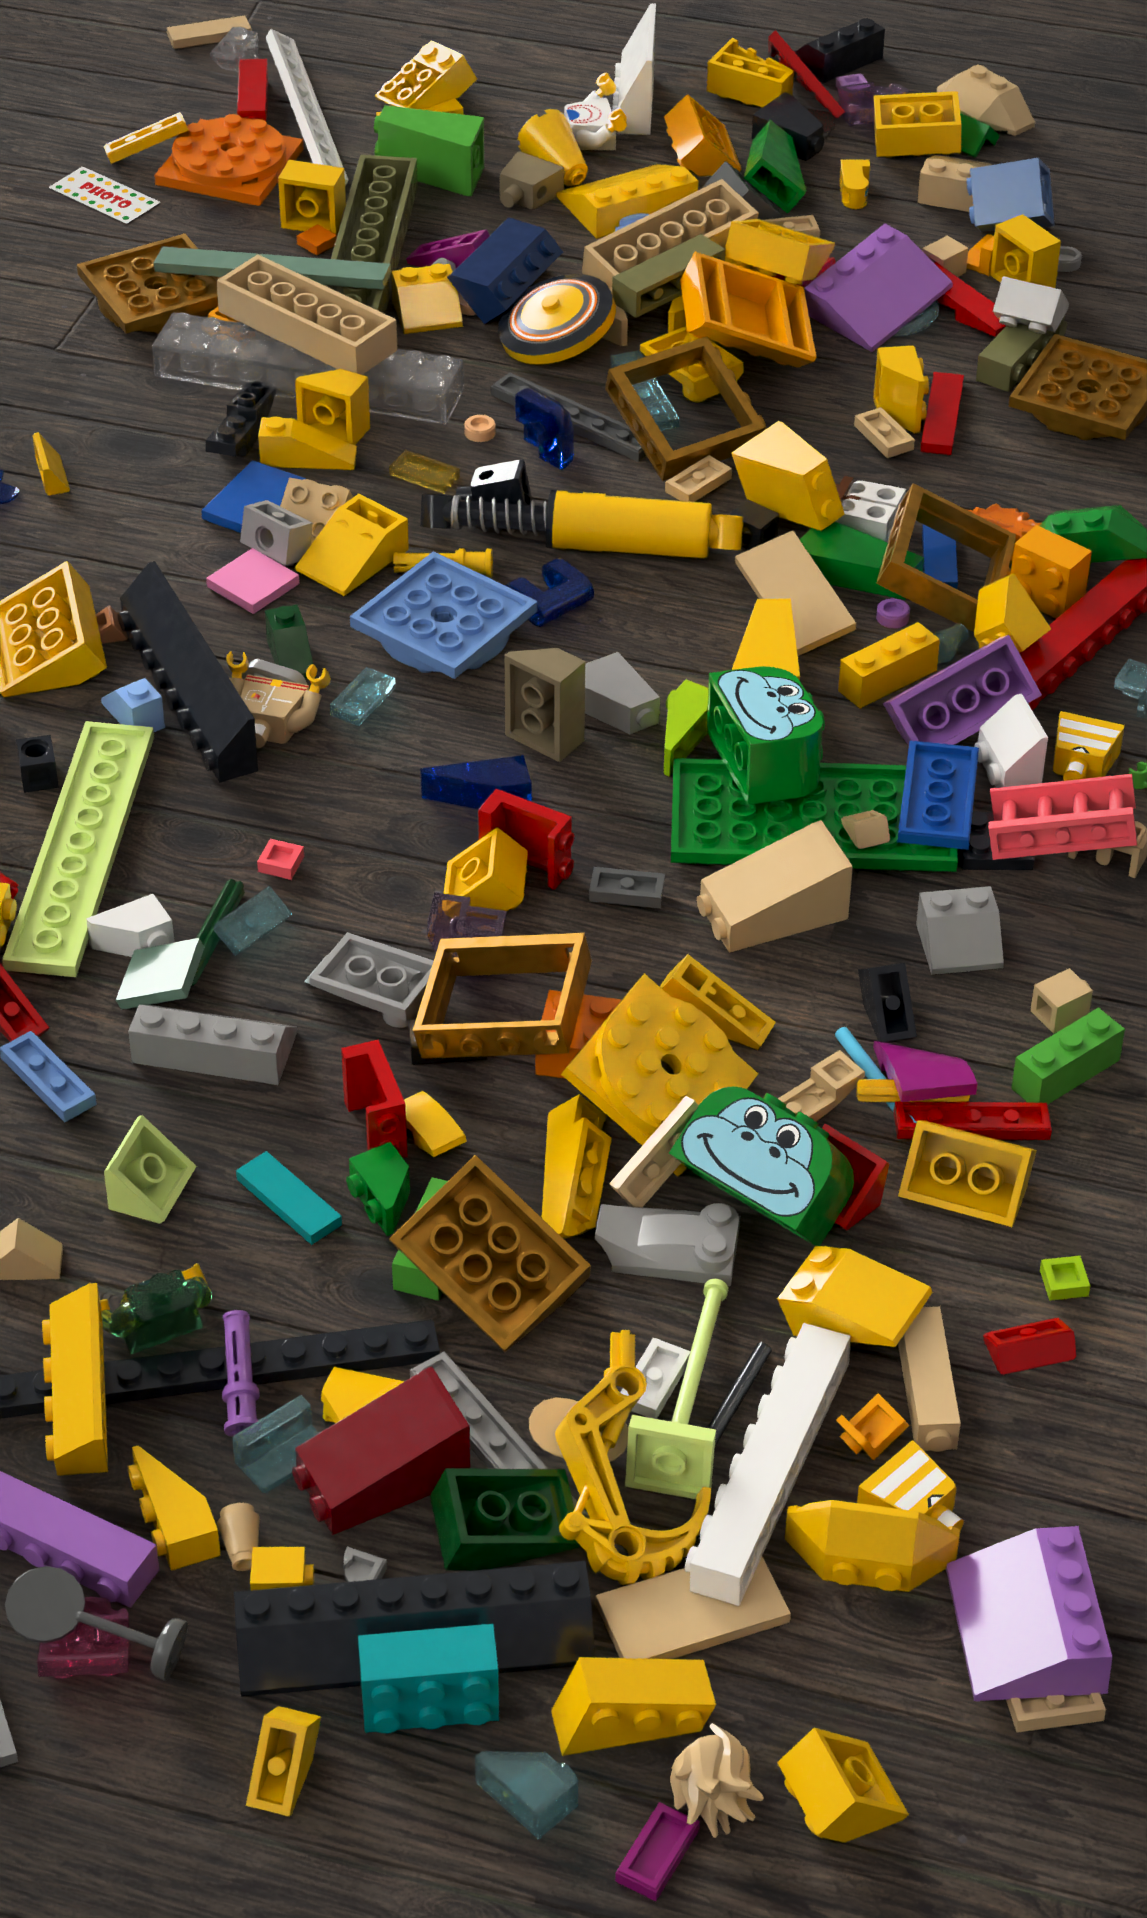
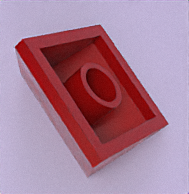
(869, 1178)

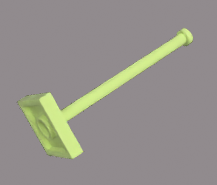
(672, 1454)

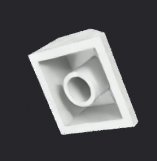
(1030, 305)
(1013, 745)

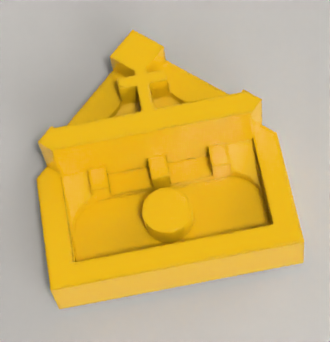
(351, 1390)

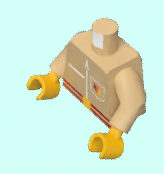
(278, 705)

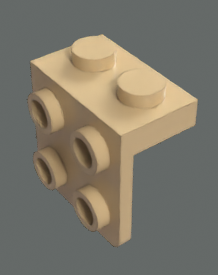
(314, 501)

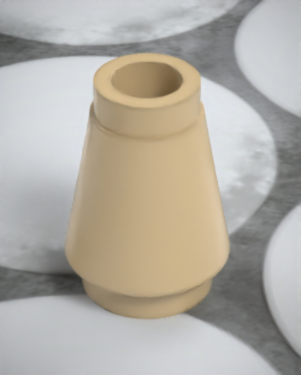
(240, 1533)

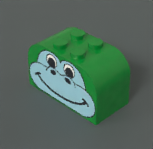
(766, 732)
(768, 1160)

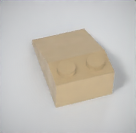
(945, 182)

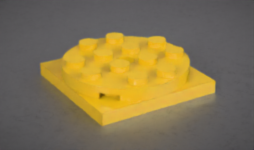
(623, 1060)

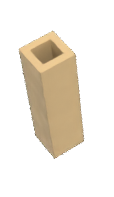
(929, 1382)

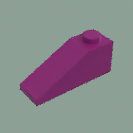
(453, 249)

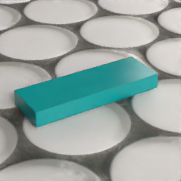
(289, 1197)

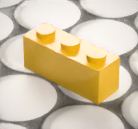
(888, 665)

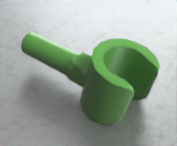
(1139, 776)

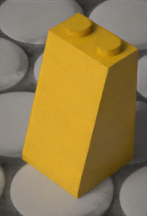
(788, 477)
(769, 637)

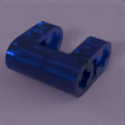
(566, 591)

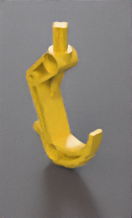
(589, 1465)

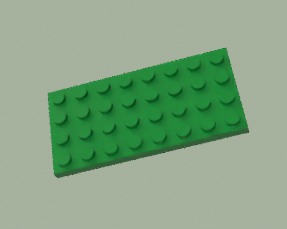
(720, 828)

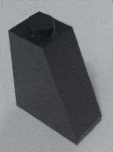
(794, 120)

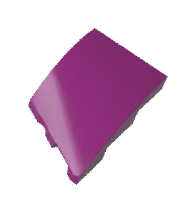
(924, 1073)

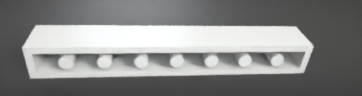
(768, 1465)

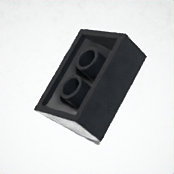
(843, 50)

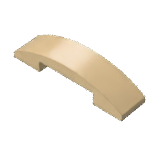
(827, 1087)

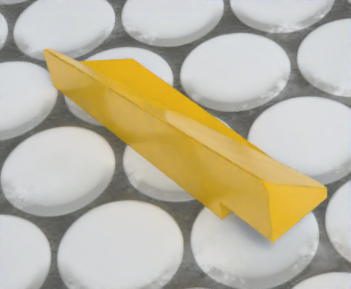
(574, 1167)

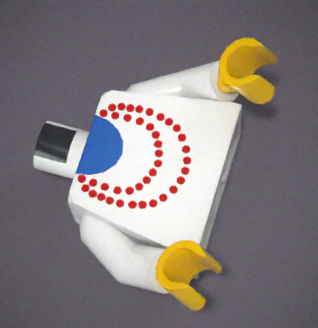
(593, 120)

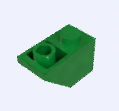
(381, 1183)

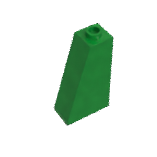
(775, 167)
(852, 558)

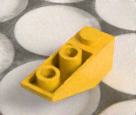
(179, 1512)

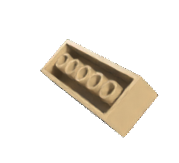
(702, 212)
(307, 315)

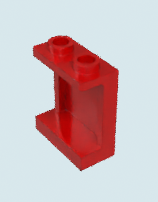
(536, 828)
(372, 1086)

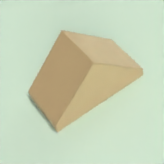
(28, 1253)

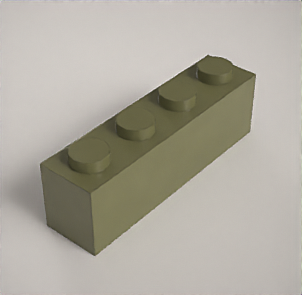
(659, 277)
(1012, 355)

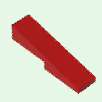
(970, 305)

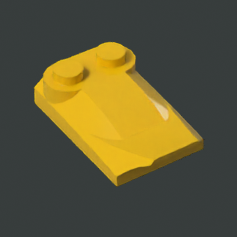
(694, 379)

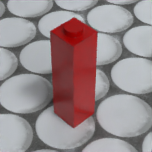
(253, 89)

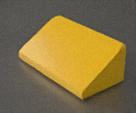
(50, 467)

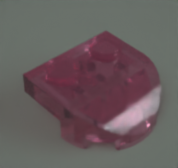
(88, 1648)

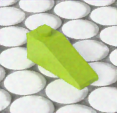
(685, 721)

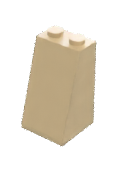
(779, 890)

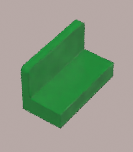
(975, 134)

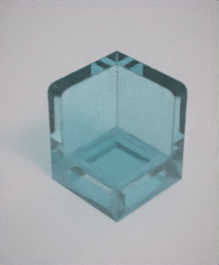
(1133, 682)

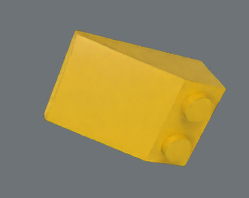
(852, 1297)

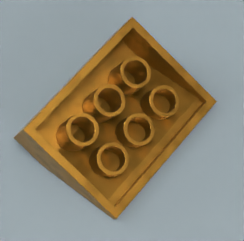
(491, 1254)

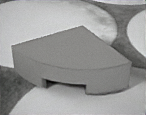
(363, 1566)

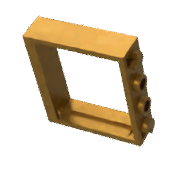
(654, 444)
(957, 524)
(496, 957)

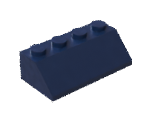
(504, 267)

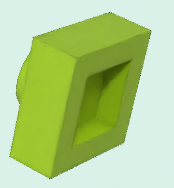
(1064, 1278)

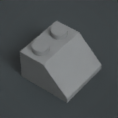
(960, 930)

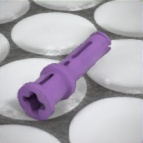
(240, 1391)

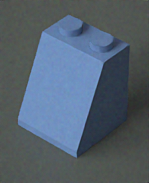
(1010, 191)

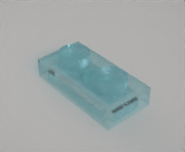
(362, 696)
(252, 920)

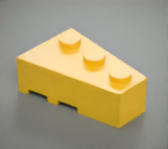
(747, 77)
(630, 1702)

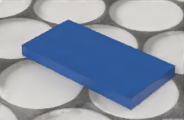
(938, 795)

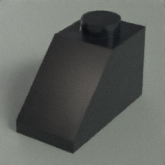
(888, 1001)

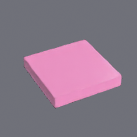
(252, 581)

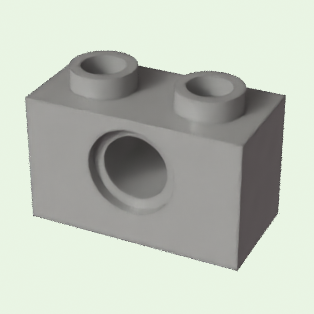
(275, 532)

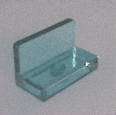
(268, 1446)

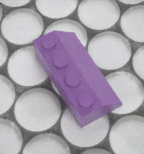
(962, 695)

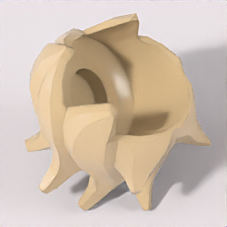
(714, 1780)

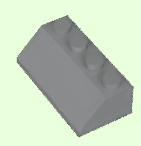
(210, 1043)

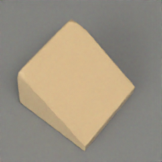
(867, 828)

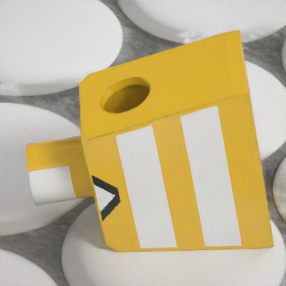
(1085, 746)
(912, 1484)

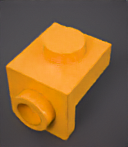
(872, 1427)

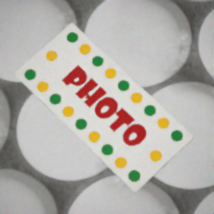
(104, 195)

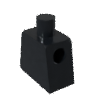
(499, 482)

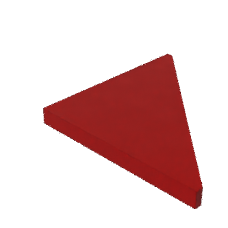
(805, 77)

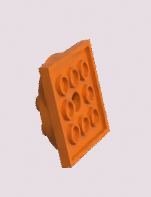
(229, 159)

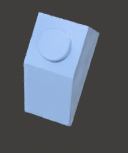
(136, 705)

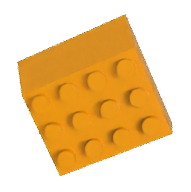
(747, 311)

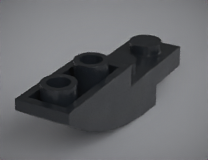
(243, 420)

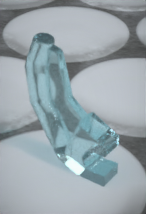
(920, 322)

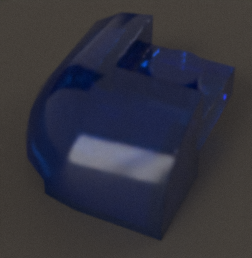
(546, 426)

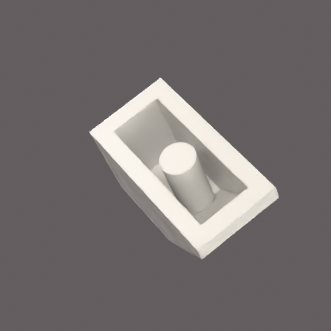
(130, 927)

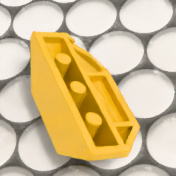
(870, 1544)

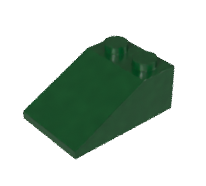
(500, 1516)

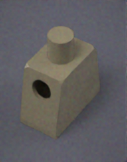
(530, 181)

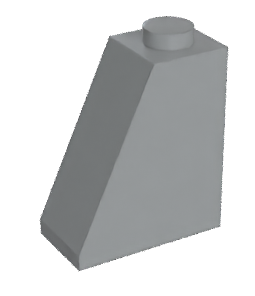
(619, 695)

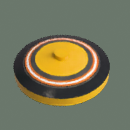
(557, 319)

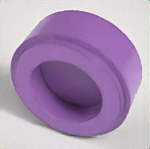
(893, 613)

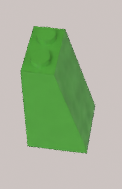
(445, 145)

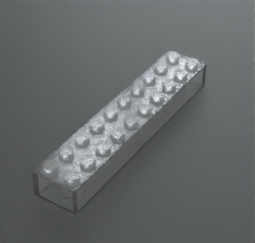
(235, 354)

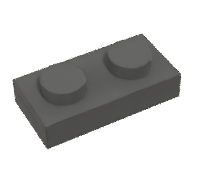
(627, 887)

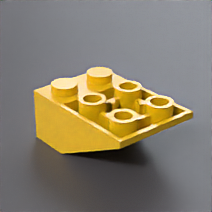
(428, 79)
(355, 545)

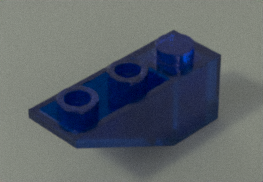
(473, 782)

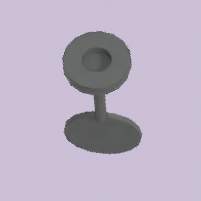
(51, 1603)

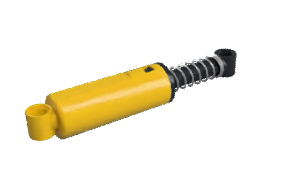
(595, 522)

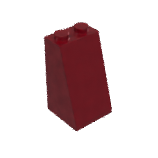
(383, 1453)

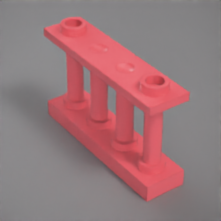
(1057, 818)

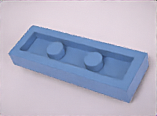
(48, 1076)

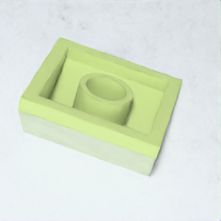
(146, 1173)

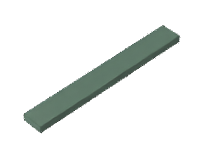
(323, 271)

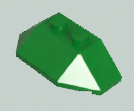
(1106, 531)

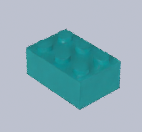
(429, 1678)

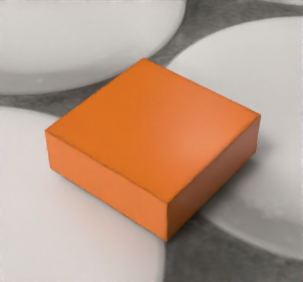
(316, 239)

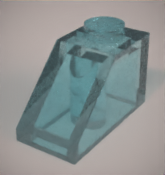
(529, 1787)

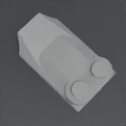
(375, 977)
(670, 1241)

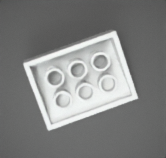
(636, 77)

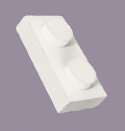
(662, 1368)

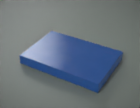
(252, 485)

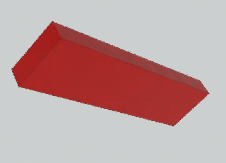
(942, 413)
(986, 1119)

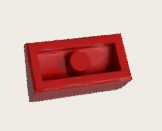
(1031, 1345)

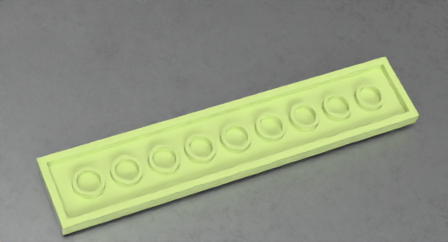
(78, 850)

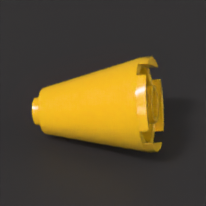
(554, 141)

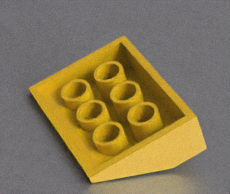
(644, 190)
(49, 634)

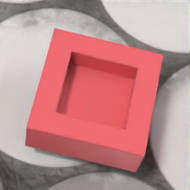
(280, 859)

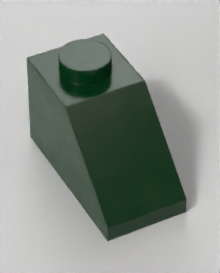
(288, 638)

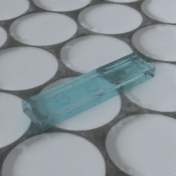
(651, 394)

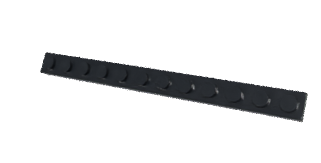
(207, 1368)

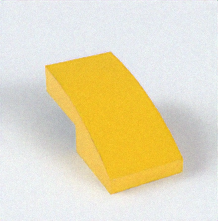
(432, 1125)

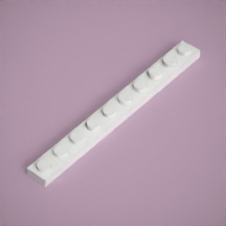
(303, 100)

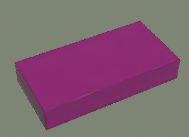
(656, 1852)

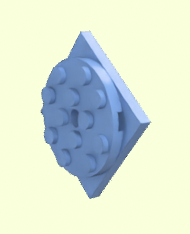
(443, 617)

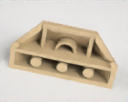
(990, 100)

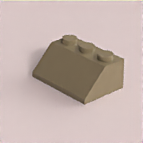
(545, 700)

